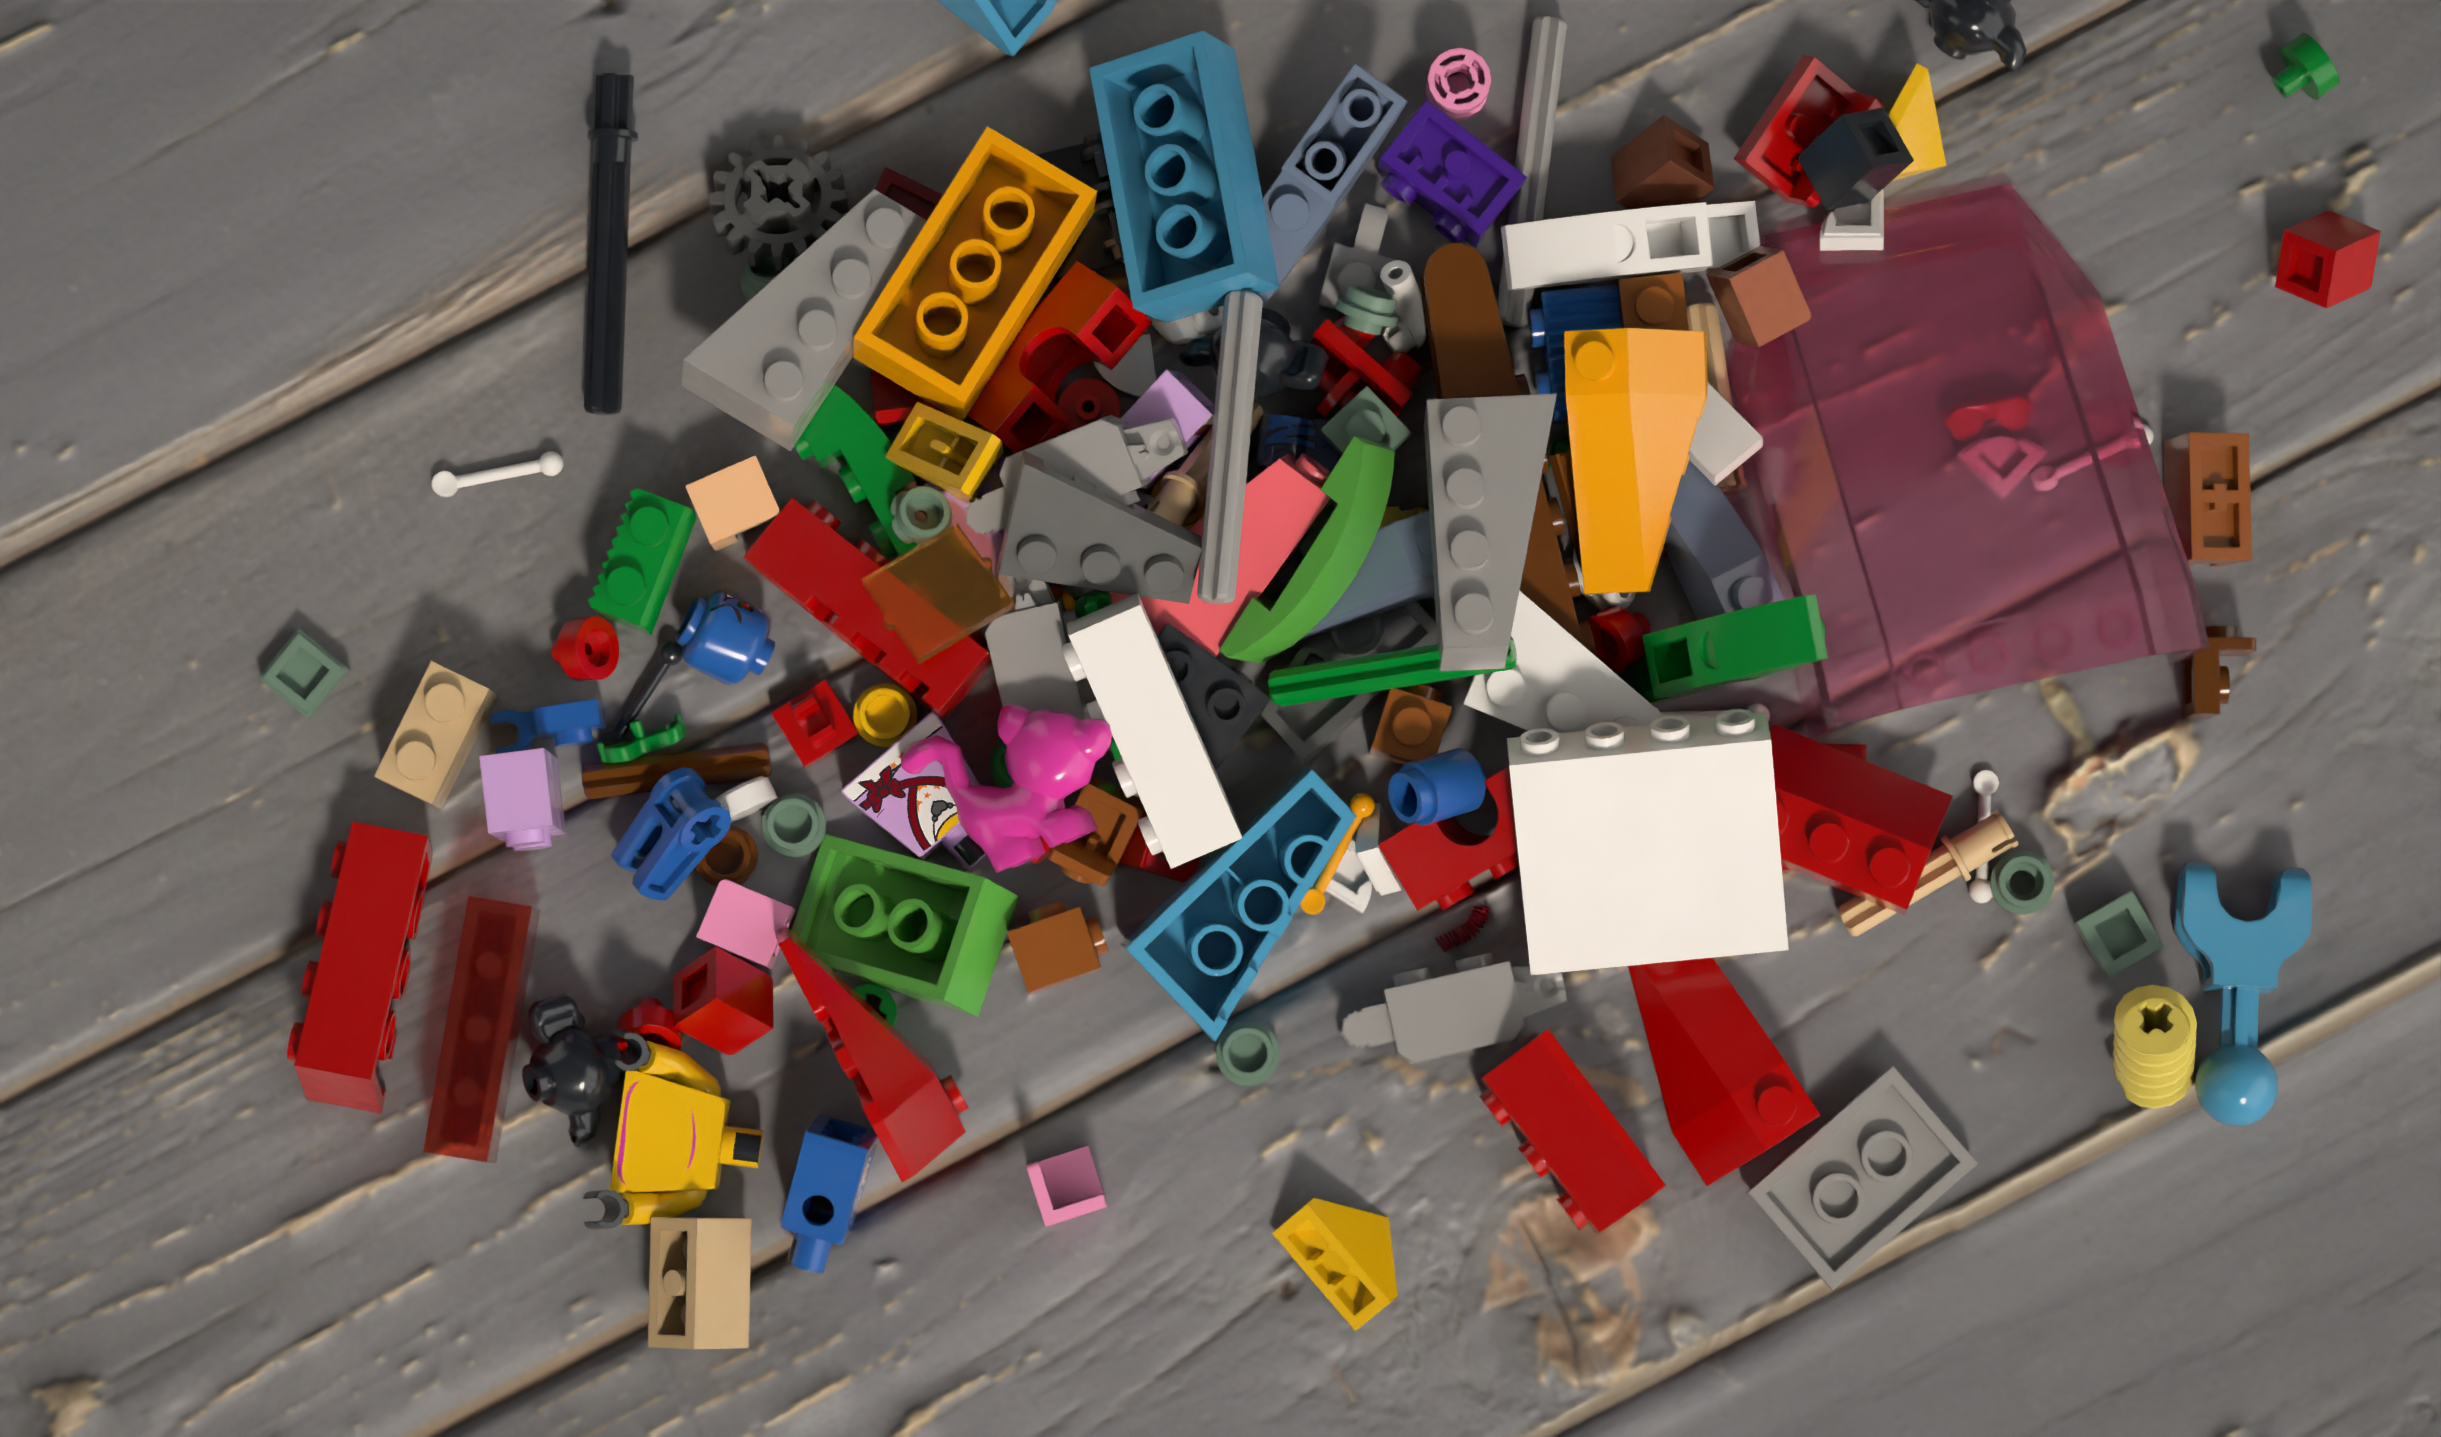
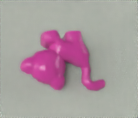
(1046, 758)

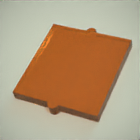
(938, 593)

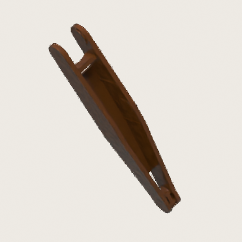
(1474, 361)

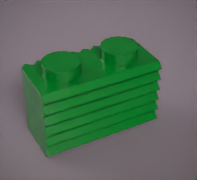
(642, 561)

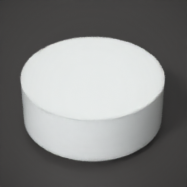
(748, 797)

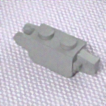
(1101, 452)
(1029, 652)
(1454, 1012)

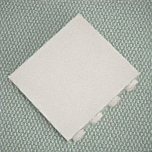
(1648, 842)

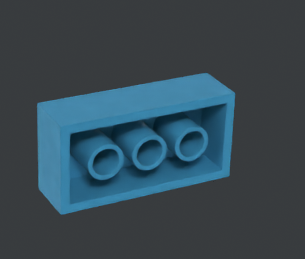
(1183, 176)

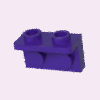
(1448, 175)

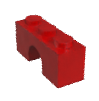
(1074, 325)
(1443, 856)

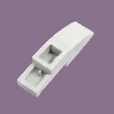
(1627, 244)

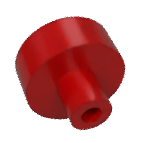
(1088, 393)
(1619, 637)
(587, 648)
(652, 1023)

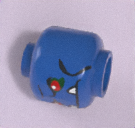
(725, 638)

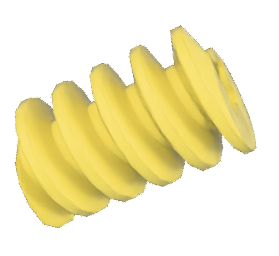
(2154, 1046)

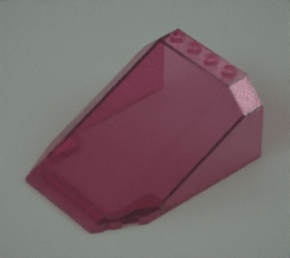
(1958, 466)

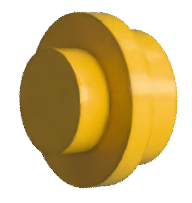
(884, 714)

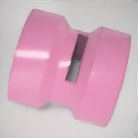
(1454, 93)

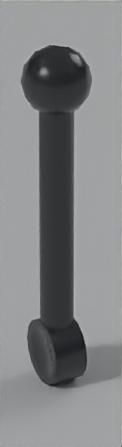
(670, 655)

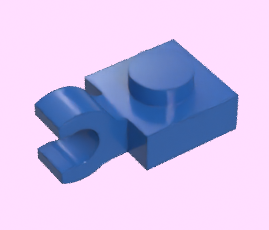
(567, 723)

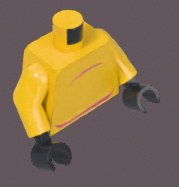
(669, 1136)

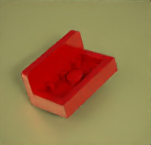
(1797, 116)

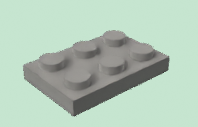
(1861, 1178)

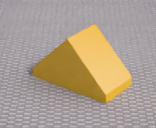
(946, 452)

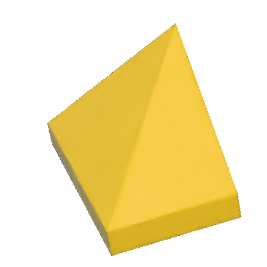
(1917, 123)
(1344, 1255)

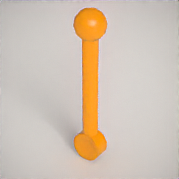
(1314, 901)

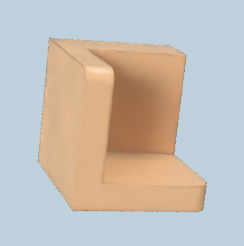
(733, 501)

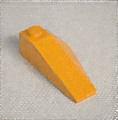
(1630, 434)

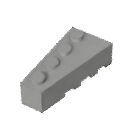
(797, 333)
(1482, 503)

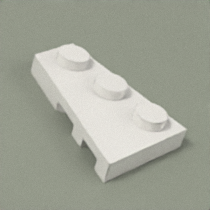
(1555, 682)

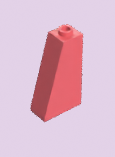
(1277, 518)

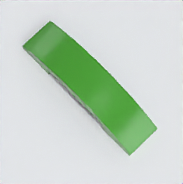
(1361, 489)

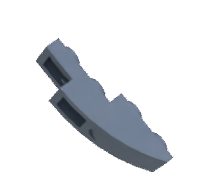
(1327, 166)

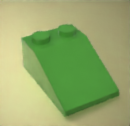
(904, 923)

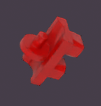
(1353, 369)

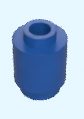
(1437, 787)

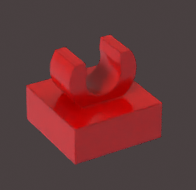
(815, 724)

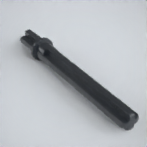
(608, 243)

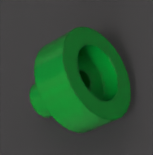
(2306, 68)

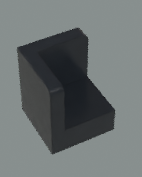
(1855, 158)

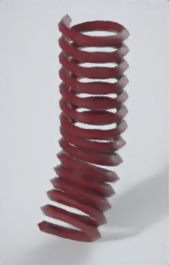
(1468, 929)

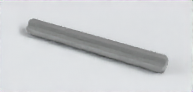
(1534, 148)
(1229, 447)

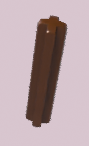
(642, 773)

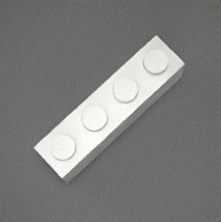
(1152, 730)

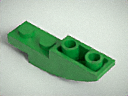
(848, 432)
(1730, 649)

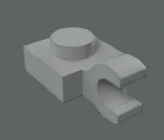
(1357, 264)

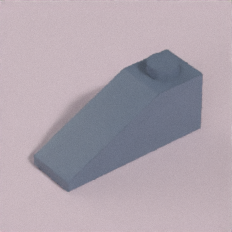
(1715, 551)
(1391, 576)

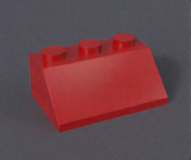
(1852, 820)
(1569, 1134)

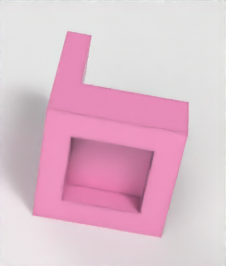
(745, 923)
(1066, 1186)

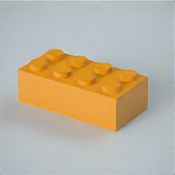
(974, 274)

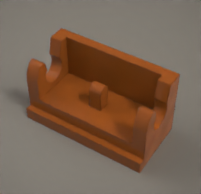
(2210, 495)

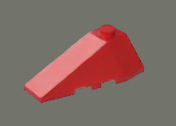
(1715, 1067)
(896, 1084)

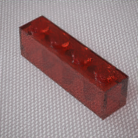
(482, 1030)

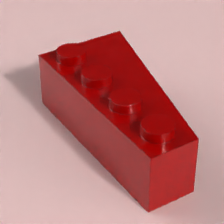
(825, 576)
(360, 965)

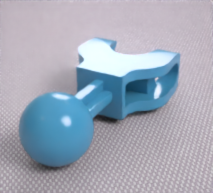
(2241, 961)

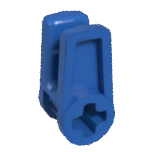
(671, 836)

